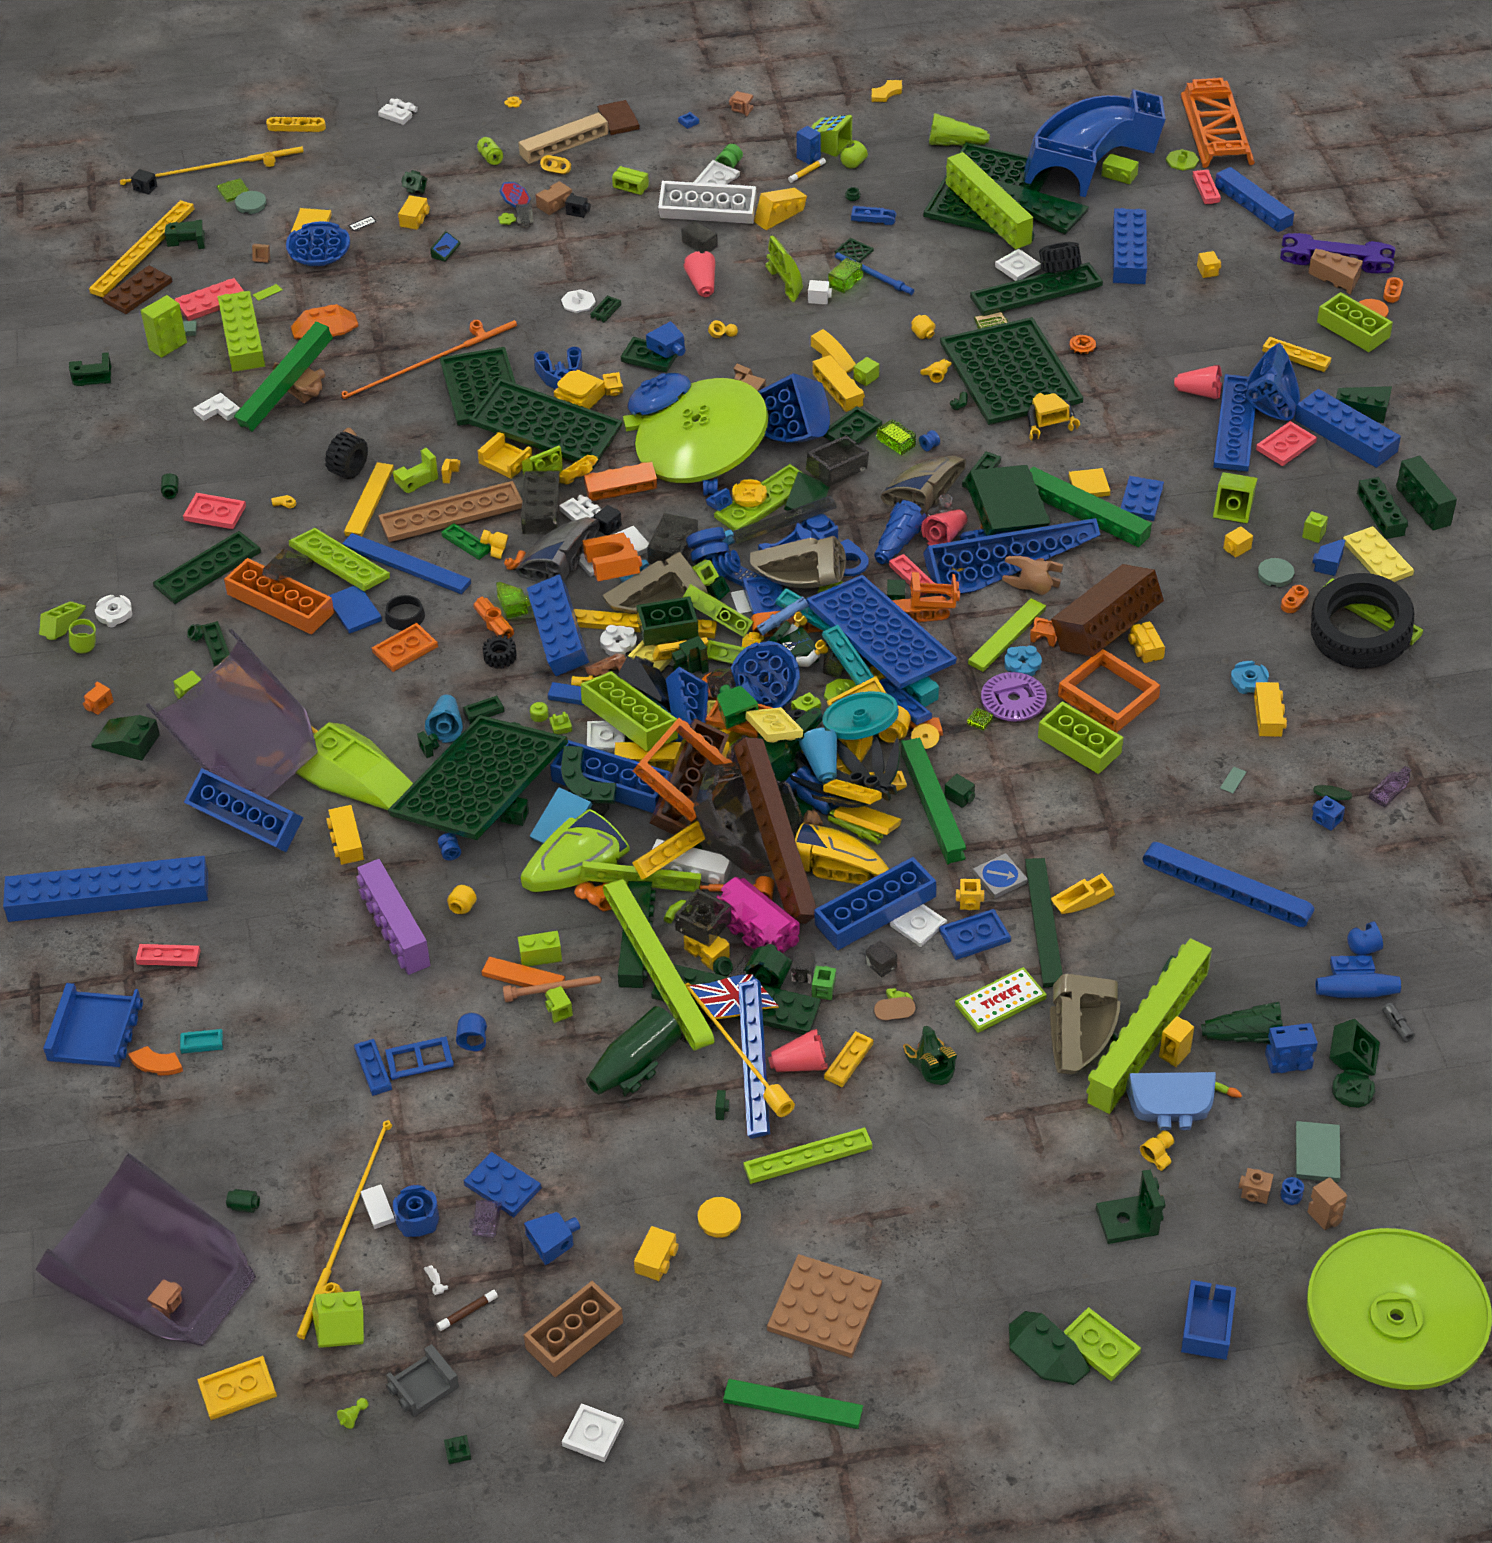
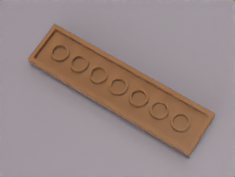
(450, 510)

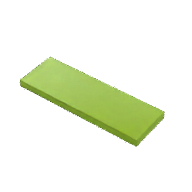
(778, 490)
(339, 559)

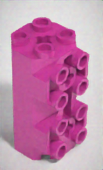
(758, 917)

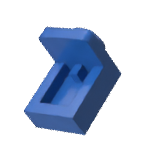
(720, 500)

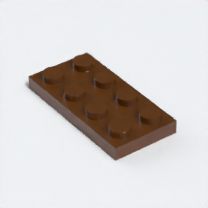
(137, 289)

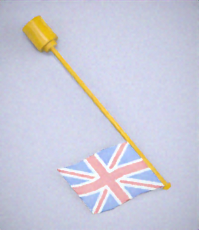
(721, 1001)

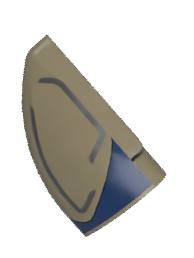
(924, 482)

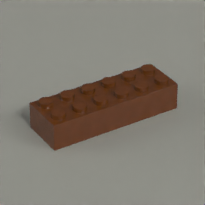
(687, 777)

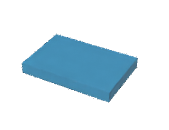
(560, 808)

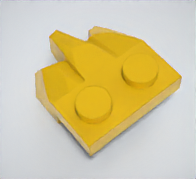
(578, 469)

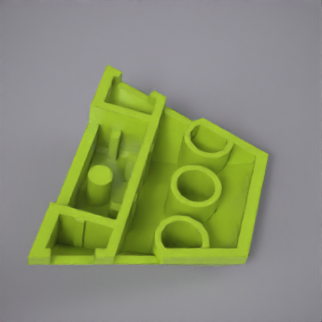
(785, 266)

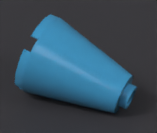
(444, 719)
(821, 753)

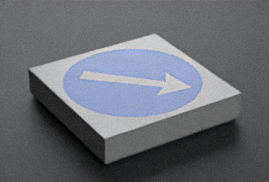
(1000, 876)

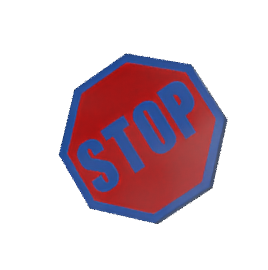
(514, 194)

